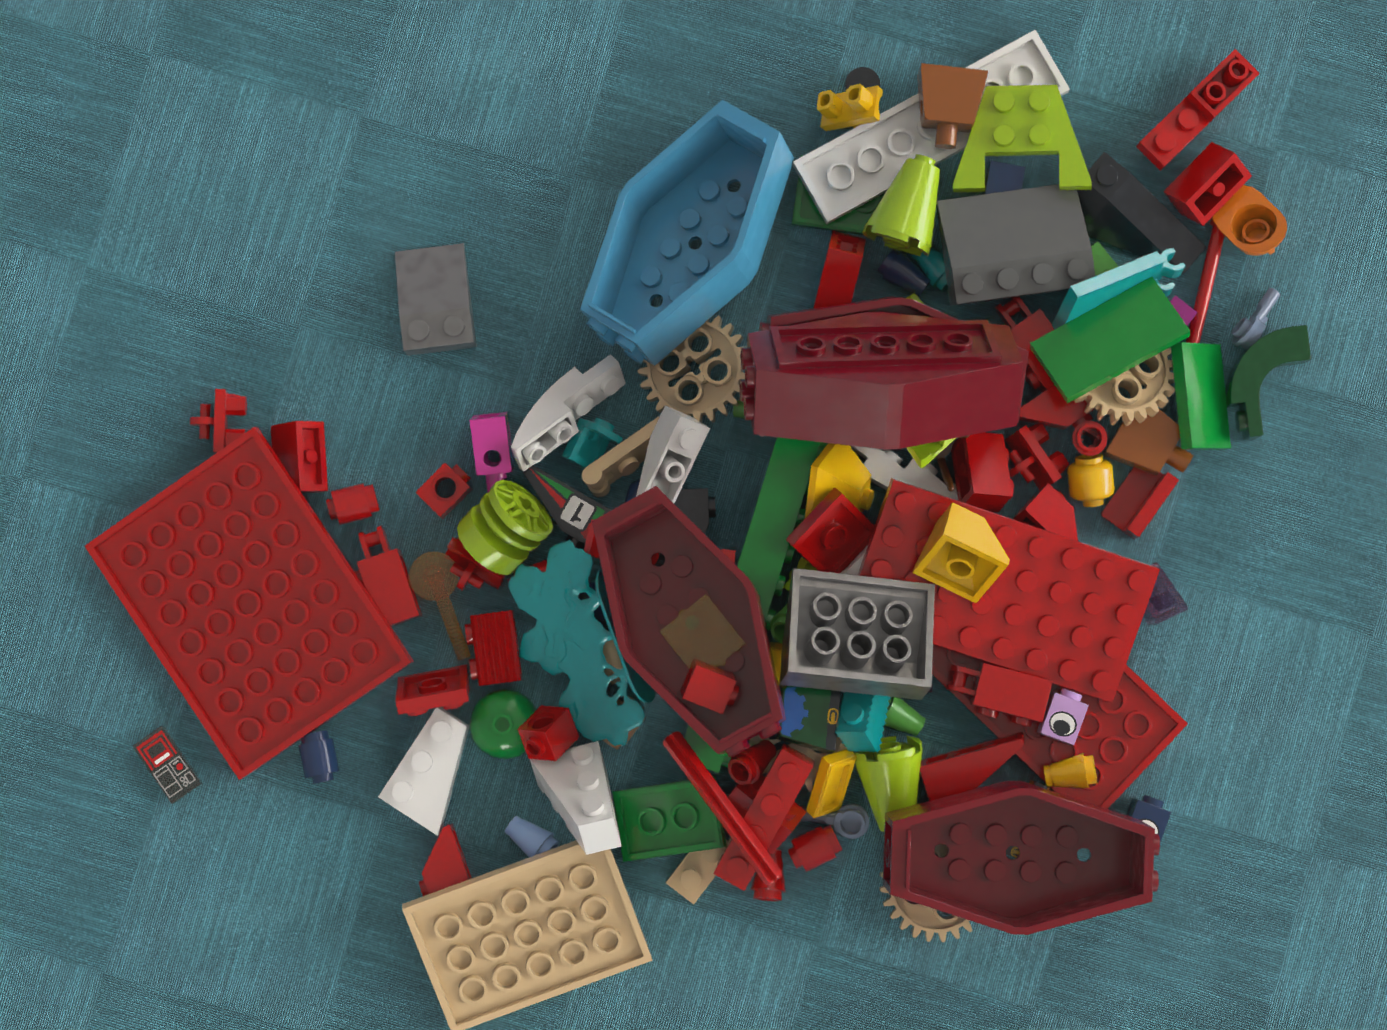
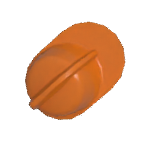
(1251, 222)

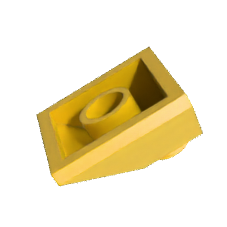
(842, 469)
(962, 554)

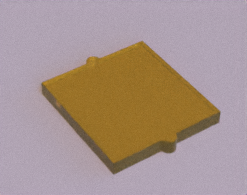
(702, 634)

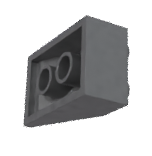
(434, 299)

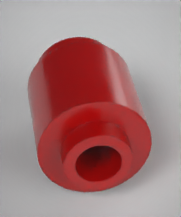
(352, 503)
(814, 848)

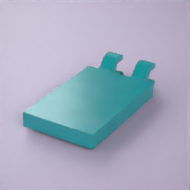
(1103, 287)

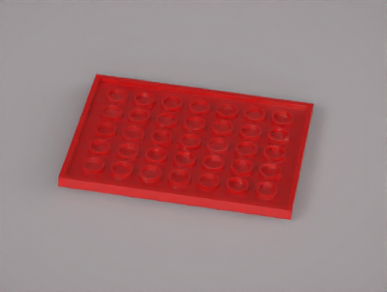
(248, 603)

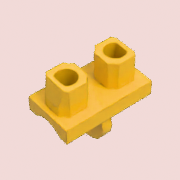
(849, 108)

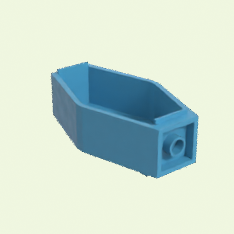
(666, 208)

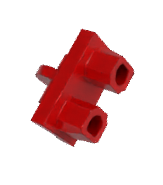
(225, 406)
(1031, 458)
(469, 569)

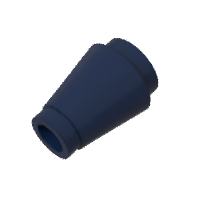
(903, 273)

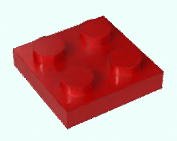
(832, 534)
(432, 689)

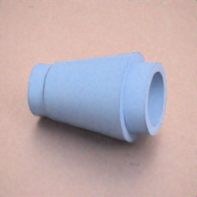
(530, 837)

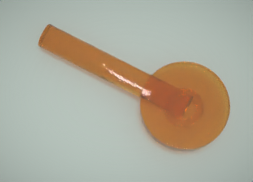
(433, 581)

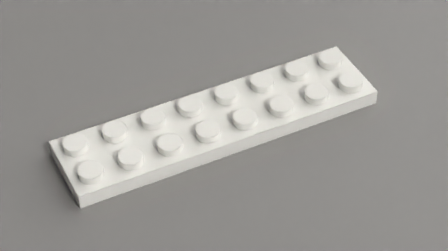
(870, 156)

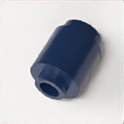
(318, 757)

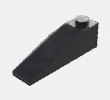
(1131, 217)

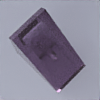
(1164, 600)

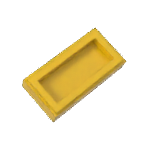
(831, 783)

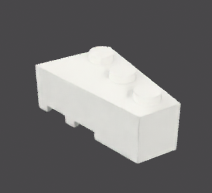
(428, 771)
(581, 795)

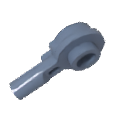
(1249, 331)
(849, 821)

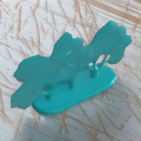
(573, 640)

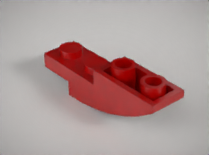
(1197, 109)

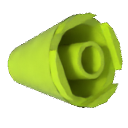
(908, 208)
(890, 775)

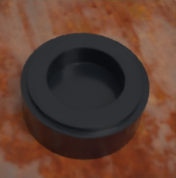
(863, 76)

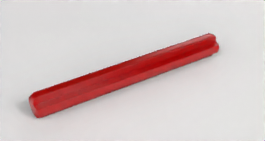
(722, 808)

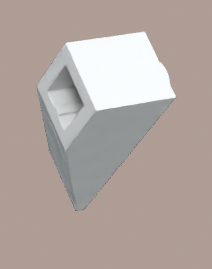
(671, 452)

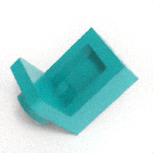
(590, 441)

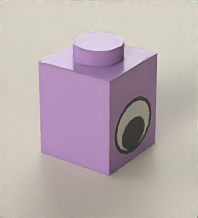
(1063, 716)

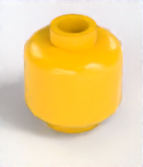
(1091, 480)

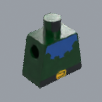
(810, 717)

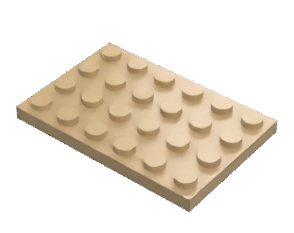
(526, 933)

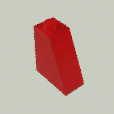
(840, 270)

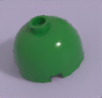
(496, 723)

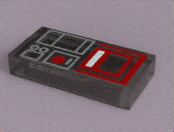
(167, 764)

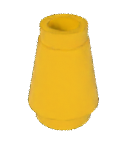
(1071, 772)

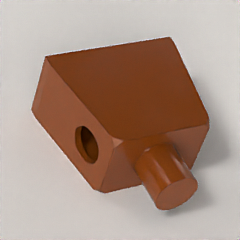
(949, 100)
(1149, 445)

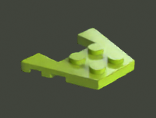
(1022, 123)

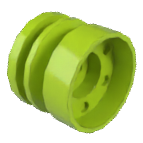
(504, 527)

